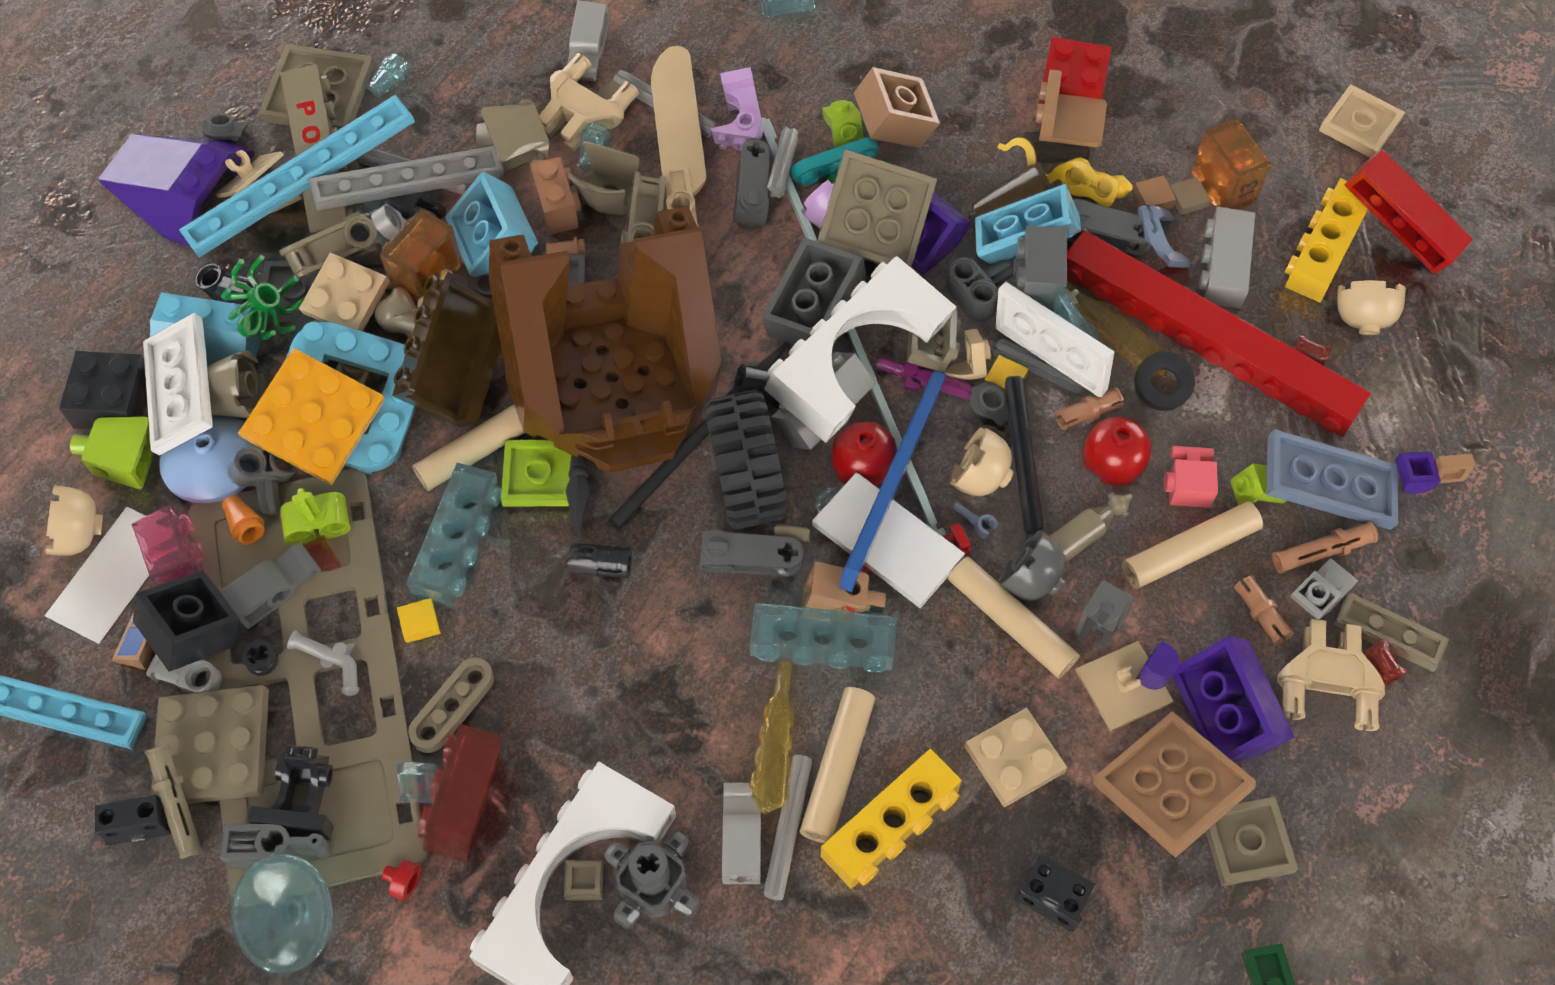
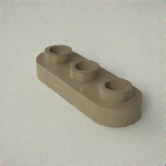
(455, 690)

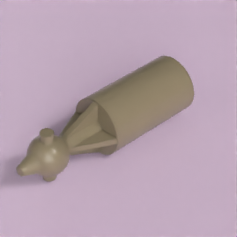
(1090, 525)

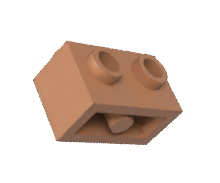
(554, 195)

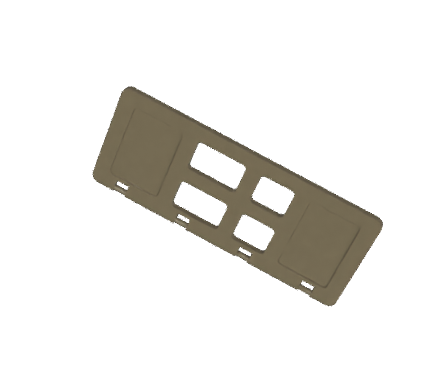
(365, 778)

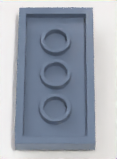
(1332, 479)

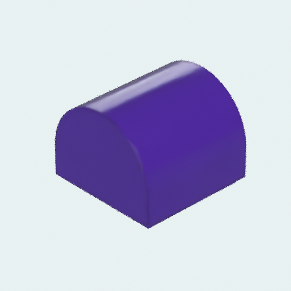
(1417, 472)
(1159, 667)

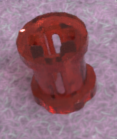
(1312, 349)
(1385, 662)

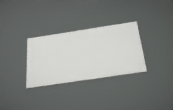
(103, 582)

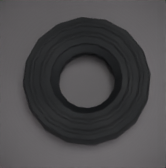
(1178, 366)

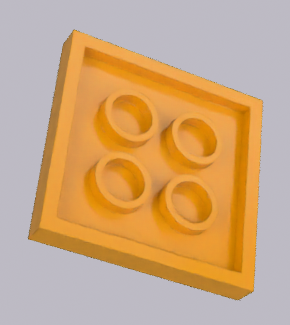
(312, 416)

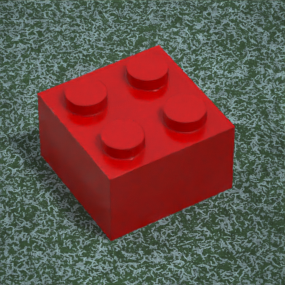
(1082, 67)

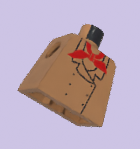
(824, 592)

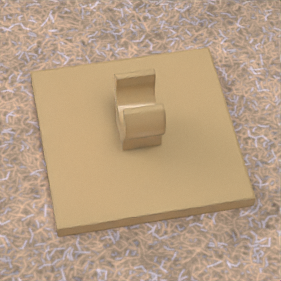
(247, 172)
(1116, 690)

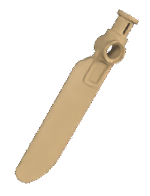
(678, 128)

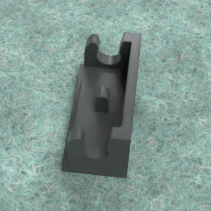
(1104, 613)

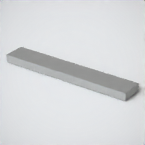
(404, 178)

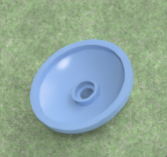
(201, 472)

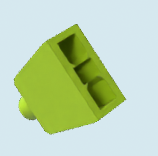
(116, 449)

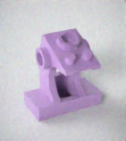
(739, 96)

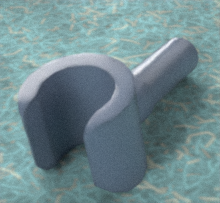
(974, 519)

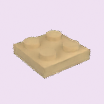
(1361, 121)
(344, 293)
(1015, 757)

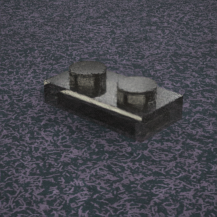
(1055, 152)

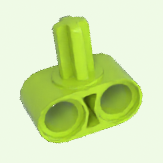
(314, 516)

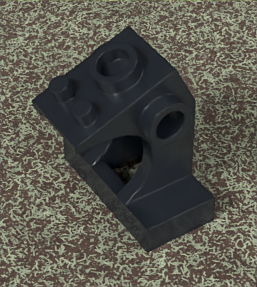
(299, 767)

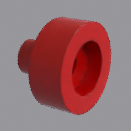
(402, 879)

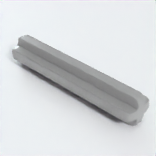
(782, 162)

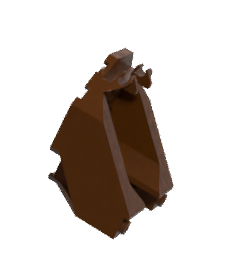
(646, 319)

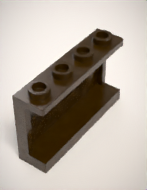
(449, 352)

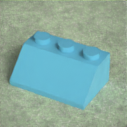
(483, 214)
(1000, 229)
(219, 332)

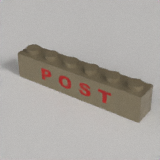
(311, 122)

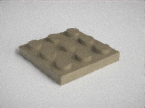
(347, 77)
(876, 209)
(216, 741)

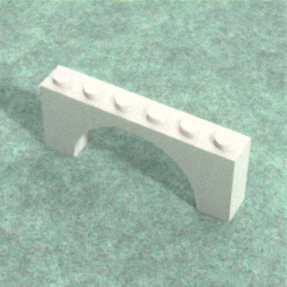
(807, 379)
(602, 809)

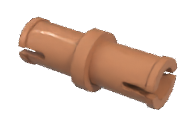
(1089, 408)
(1263, 610)

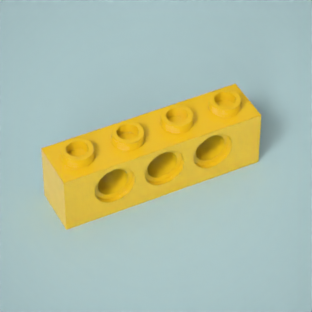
(1326, 244)
(925, 774)

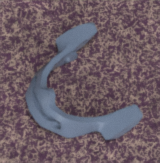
(1154, 235)

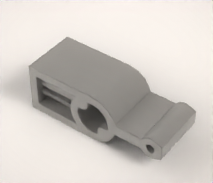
(589, 34)
(741, 836)

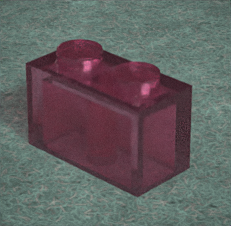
(168, 545)

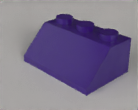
(940, 234)
(1232, 700)

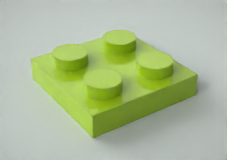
(534, 474)

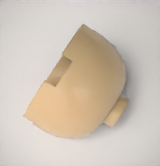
(1370, 305)
(983, 465)
(72, 522)

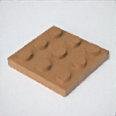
(1174, 783)

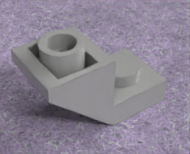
(1324, 589)

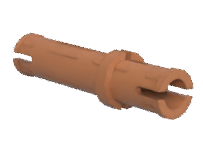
(1339, 542)

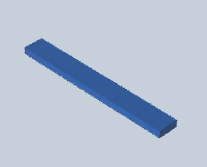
(891, 482)

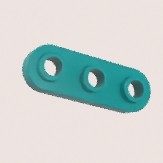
(812, 168)

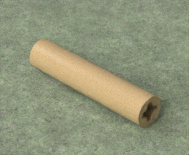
(468, 448)
(1192, 545)
(1013, 617)
(837, 765)

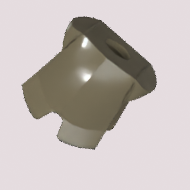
(514, 133)
(607, 169)

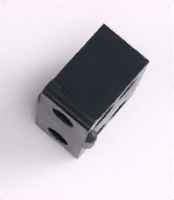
(131, 820)
(1053, 895)

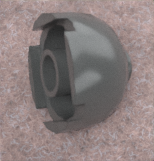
(1035, 569)

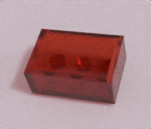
(460, 792)

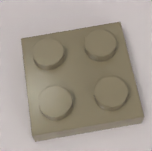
(1251, 843)

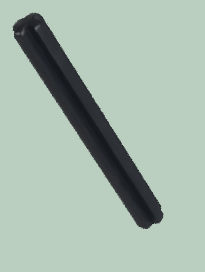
(1023, 455)

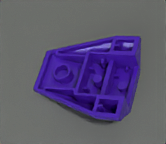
(168, 178)

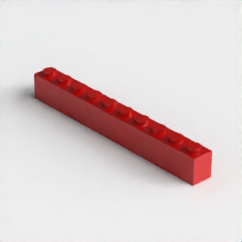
(1215, 334)

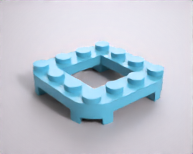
(371, 353)

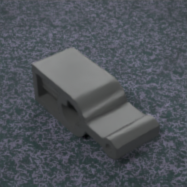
(269, 584)
(251, 842)

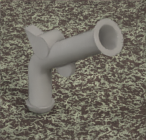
(338, 655)

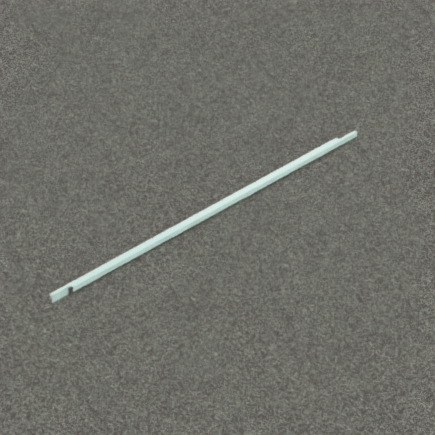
(877, 394)

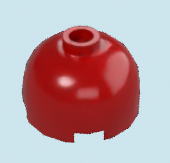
(863, 449)
(1117, 450)

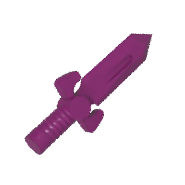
(910, 373)

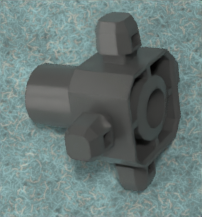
(651, 879)

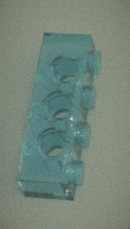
(464, 487)
(839, 626)

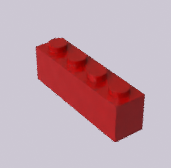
(1408, 212)

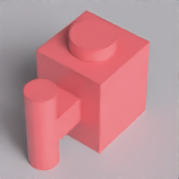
(1192, 477)

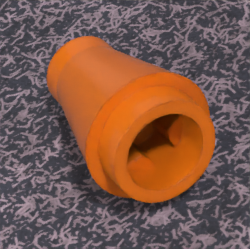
(243, 522)

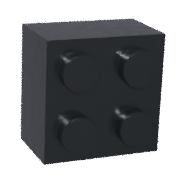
(104, 387)
(185, 620)

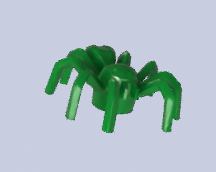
(261, 300)

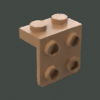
(1069, 117)

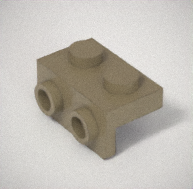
(939, 349)

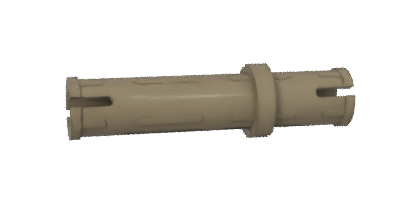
(173, 801)

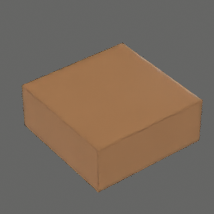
(1155, 192)
(1454, 467)

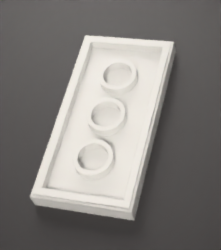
(1054, 339)
(177, 384)
(905, 550)

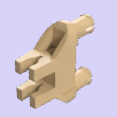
(581, 106)
(1332, 671)

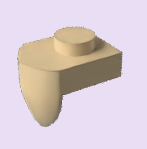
(976, 354)

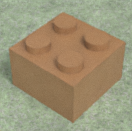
(896, 108)

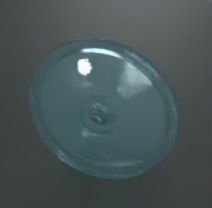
(267, 917)

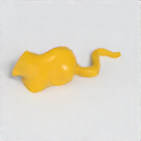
(1079, 176)

